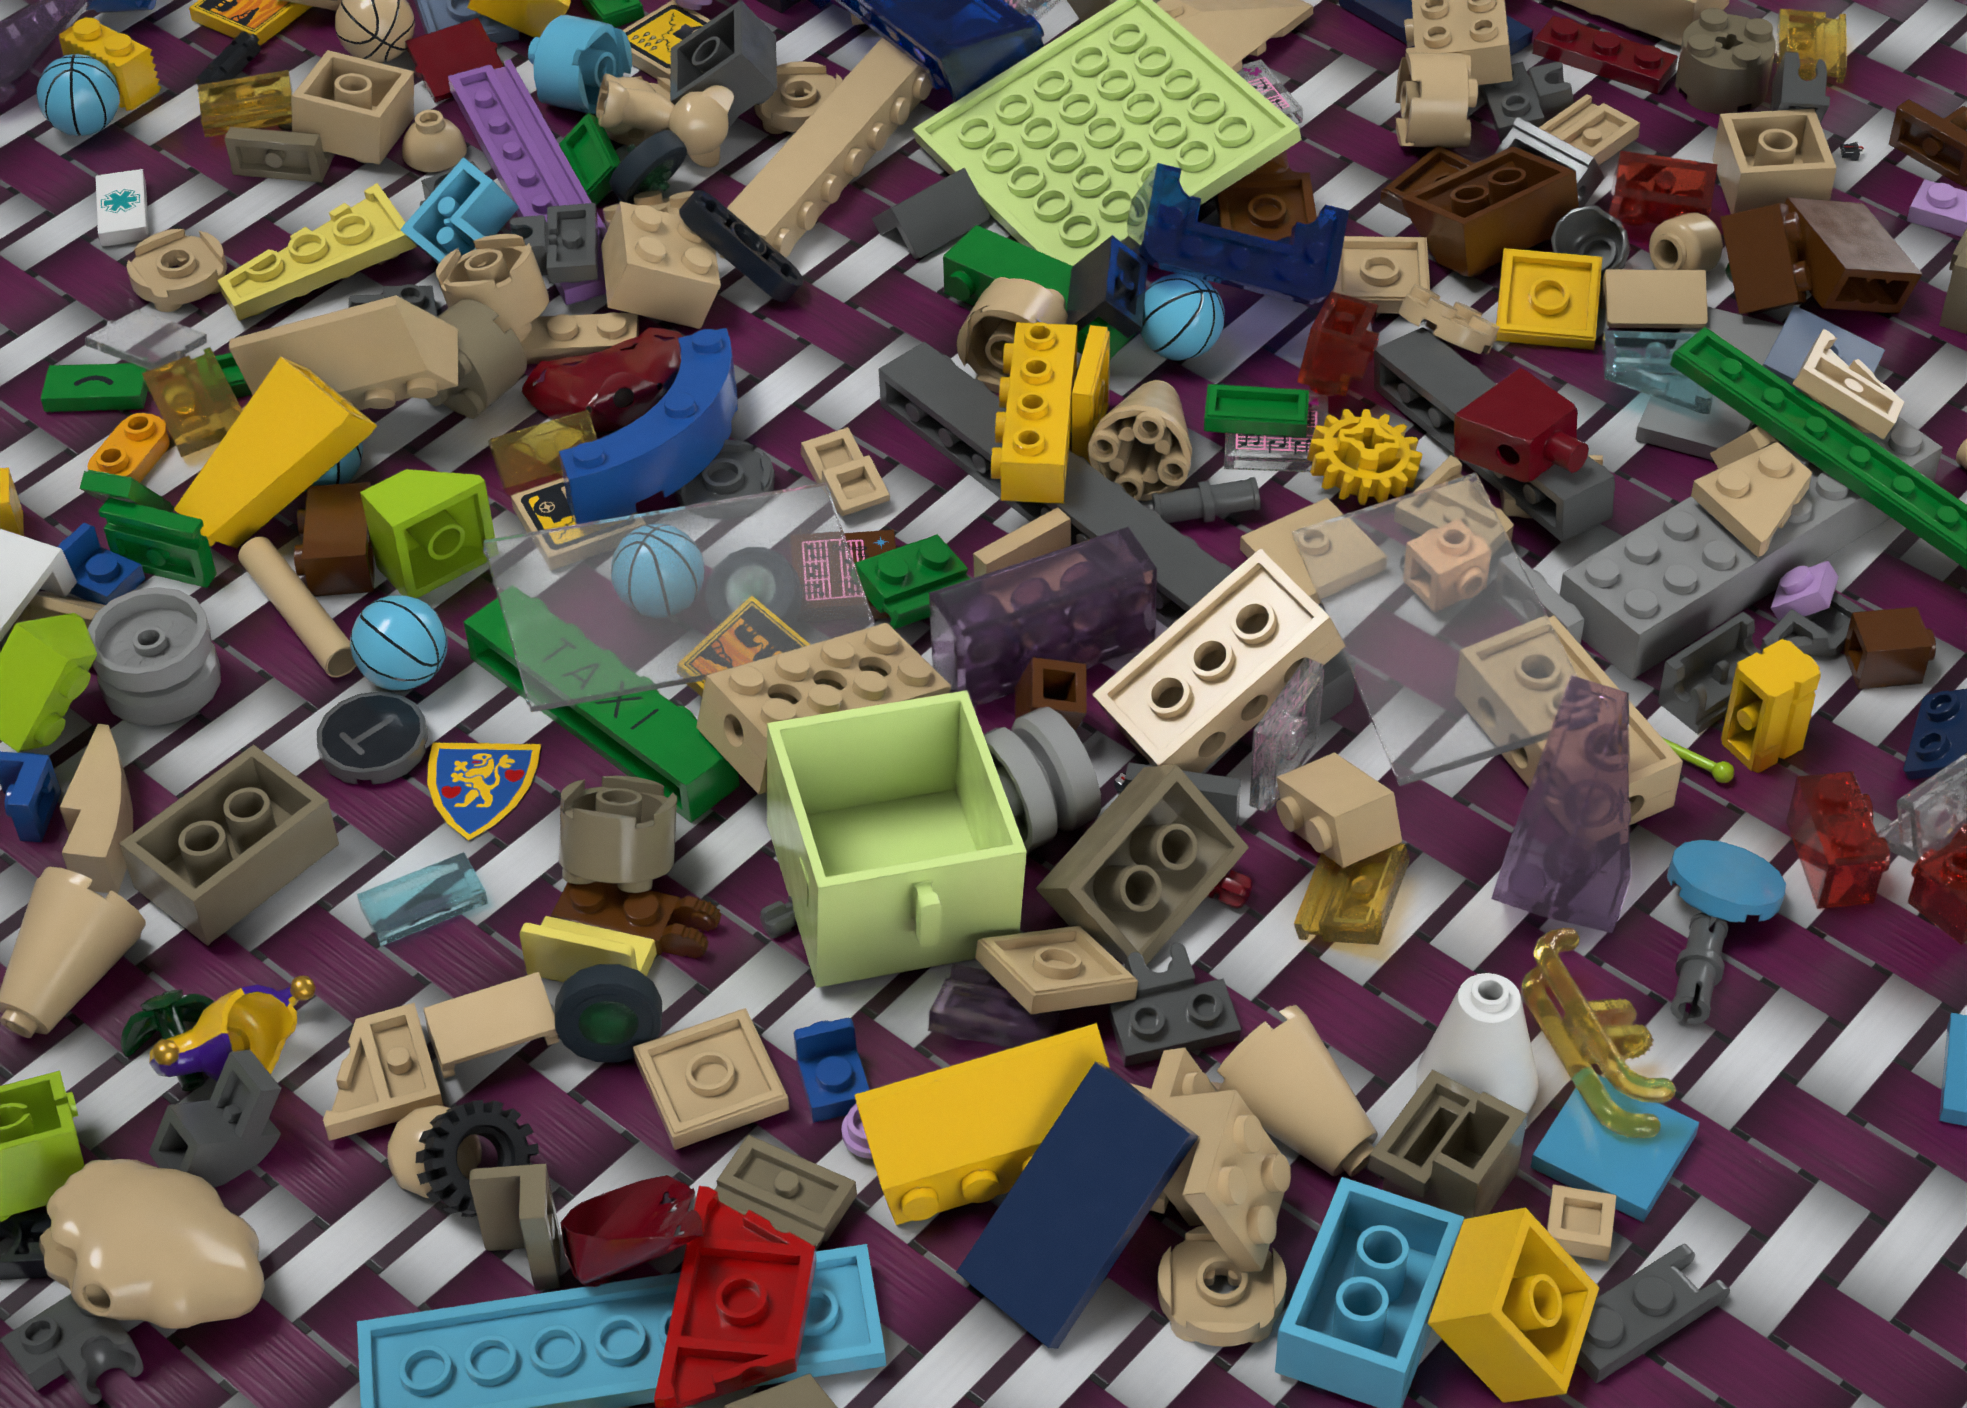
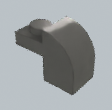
(224, 1133)

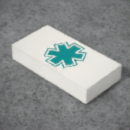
(122, 207)

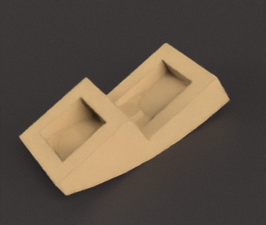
(848, 474)

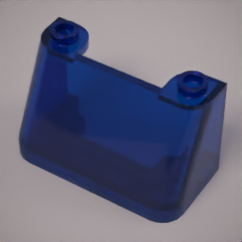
(1293, 268)

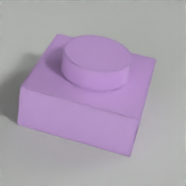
(1805, 590)

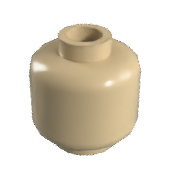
(1686, 243)

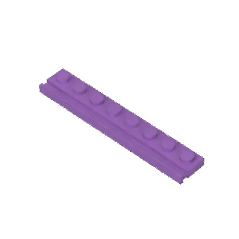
(523, 153)

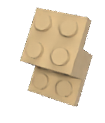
(1233, 1170)

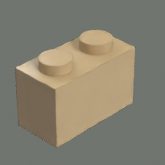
(1338, 809)

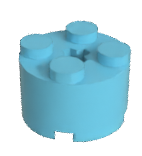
(573, 60)

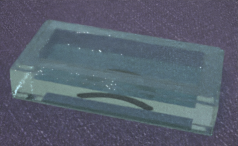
(422, 899)

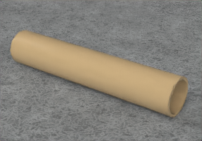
(297, 606)

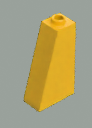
(273, 453)

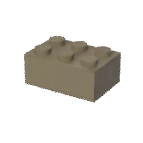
(230, 844)

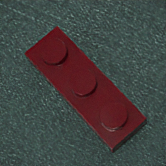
(1605, 54)

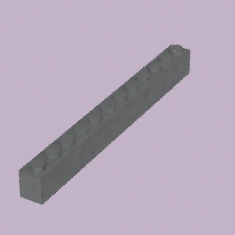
(959, 421)

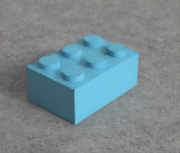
(1367, 1295)

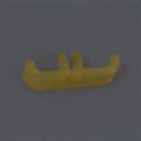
(1591, 1035)

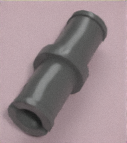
(1207, 500)
(1699, 968)

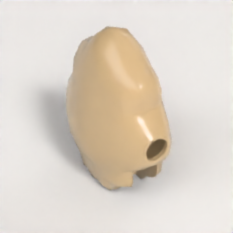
(150, 1246)

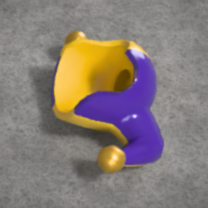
(241, 1020)

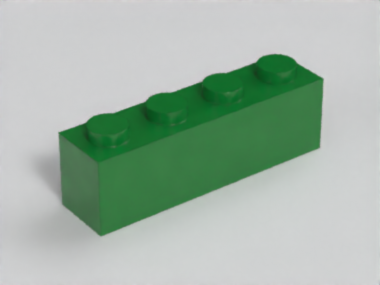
(987, 256)

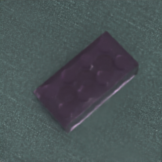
(1059, 606)

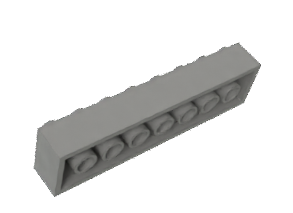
(1692, 574)

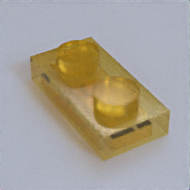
(535, 450)

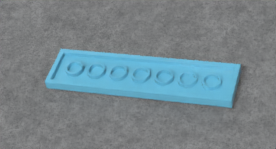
(589, 1343)

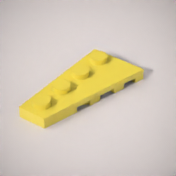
(315, 258)

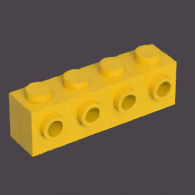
(1037, 413)

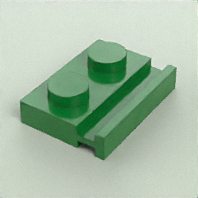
(159, 541)
(905, 576)

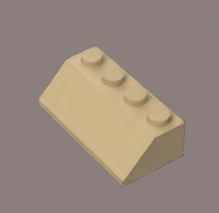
(362, 352)

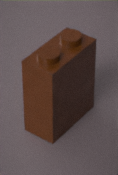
(1852, 257)

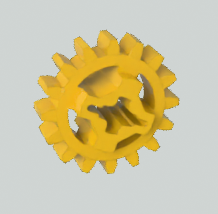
(1364, 456)

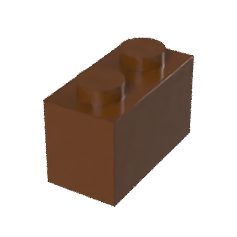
(1765, 258)
(336, 541)

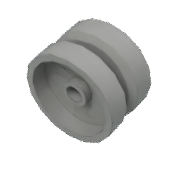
(154, 656)
(1045, 775)

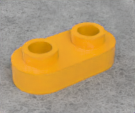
(132, 447)

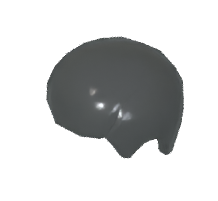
(1592, 233)

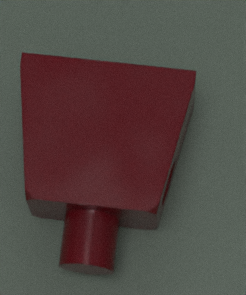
(1519, 429)

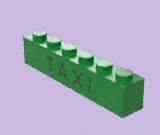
(634, 731)

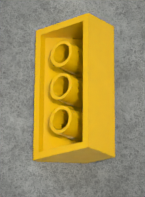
(971, 1125)

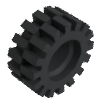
(445, 1138)

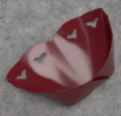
(602, 374)
(627, 1228)

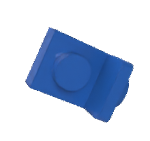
(98, 571)
(29, 792)
(829, 1067)

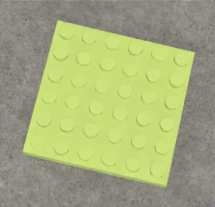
(1089, 117)

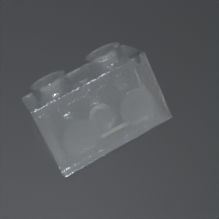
(1930, 813)

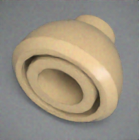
(433, 143)

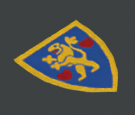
(479, 782)

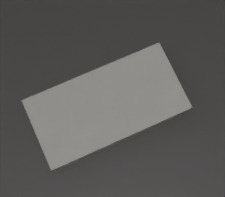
(1699, 433)

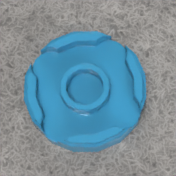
(1726, 880)

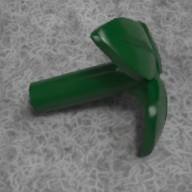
(166, 1015)

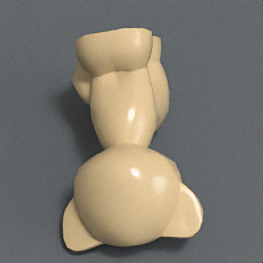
(697, 118)

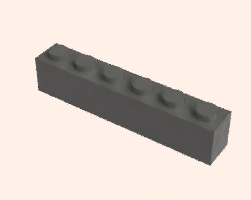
(1435, 383)

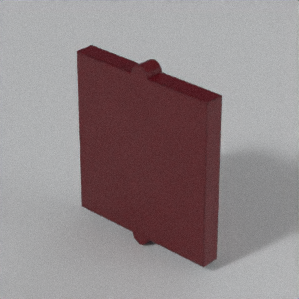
(449, 53)

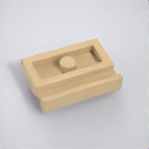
(1593, 128)

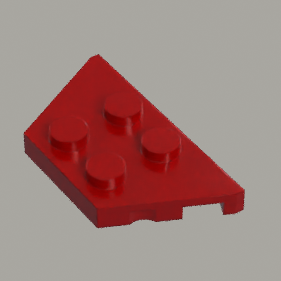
(735, 1306)

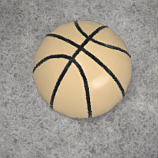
(374, 28)

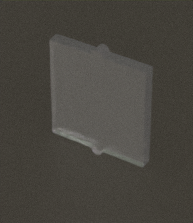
(145, 339)

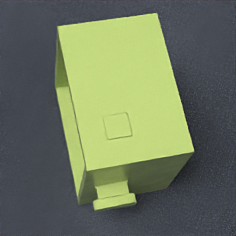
(917, 815)

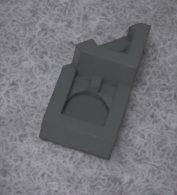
(1820, 632)

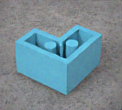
(458, 212)

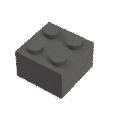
(727, 52)

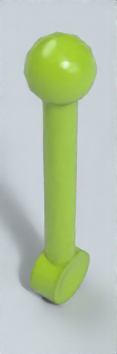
(1722, 771)

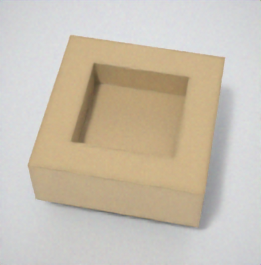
(1582, 1221)

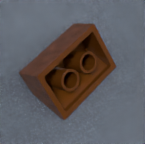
(1492, 206)

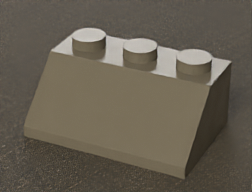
(1144, 864)

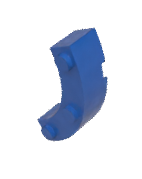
(665, 444)

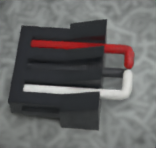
(1851, 151)

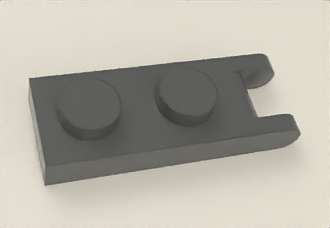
(1644, 1313)

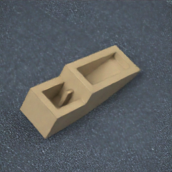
(98, 814)

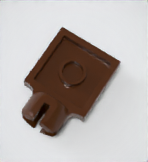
(1267, 201)

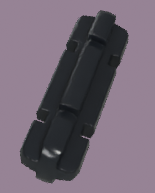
(231, 59)

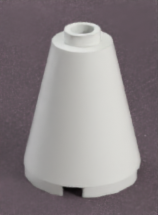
(1485, 1043)

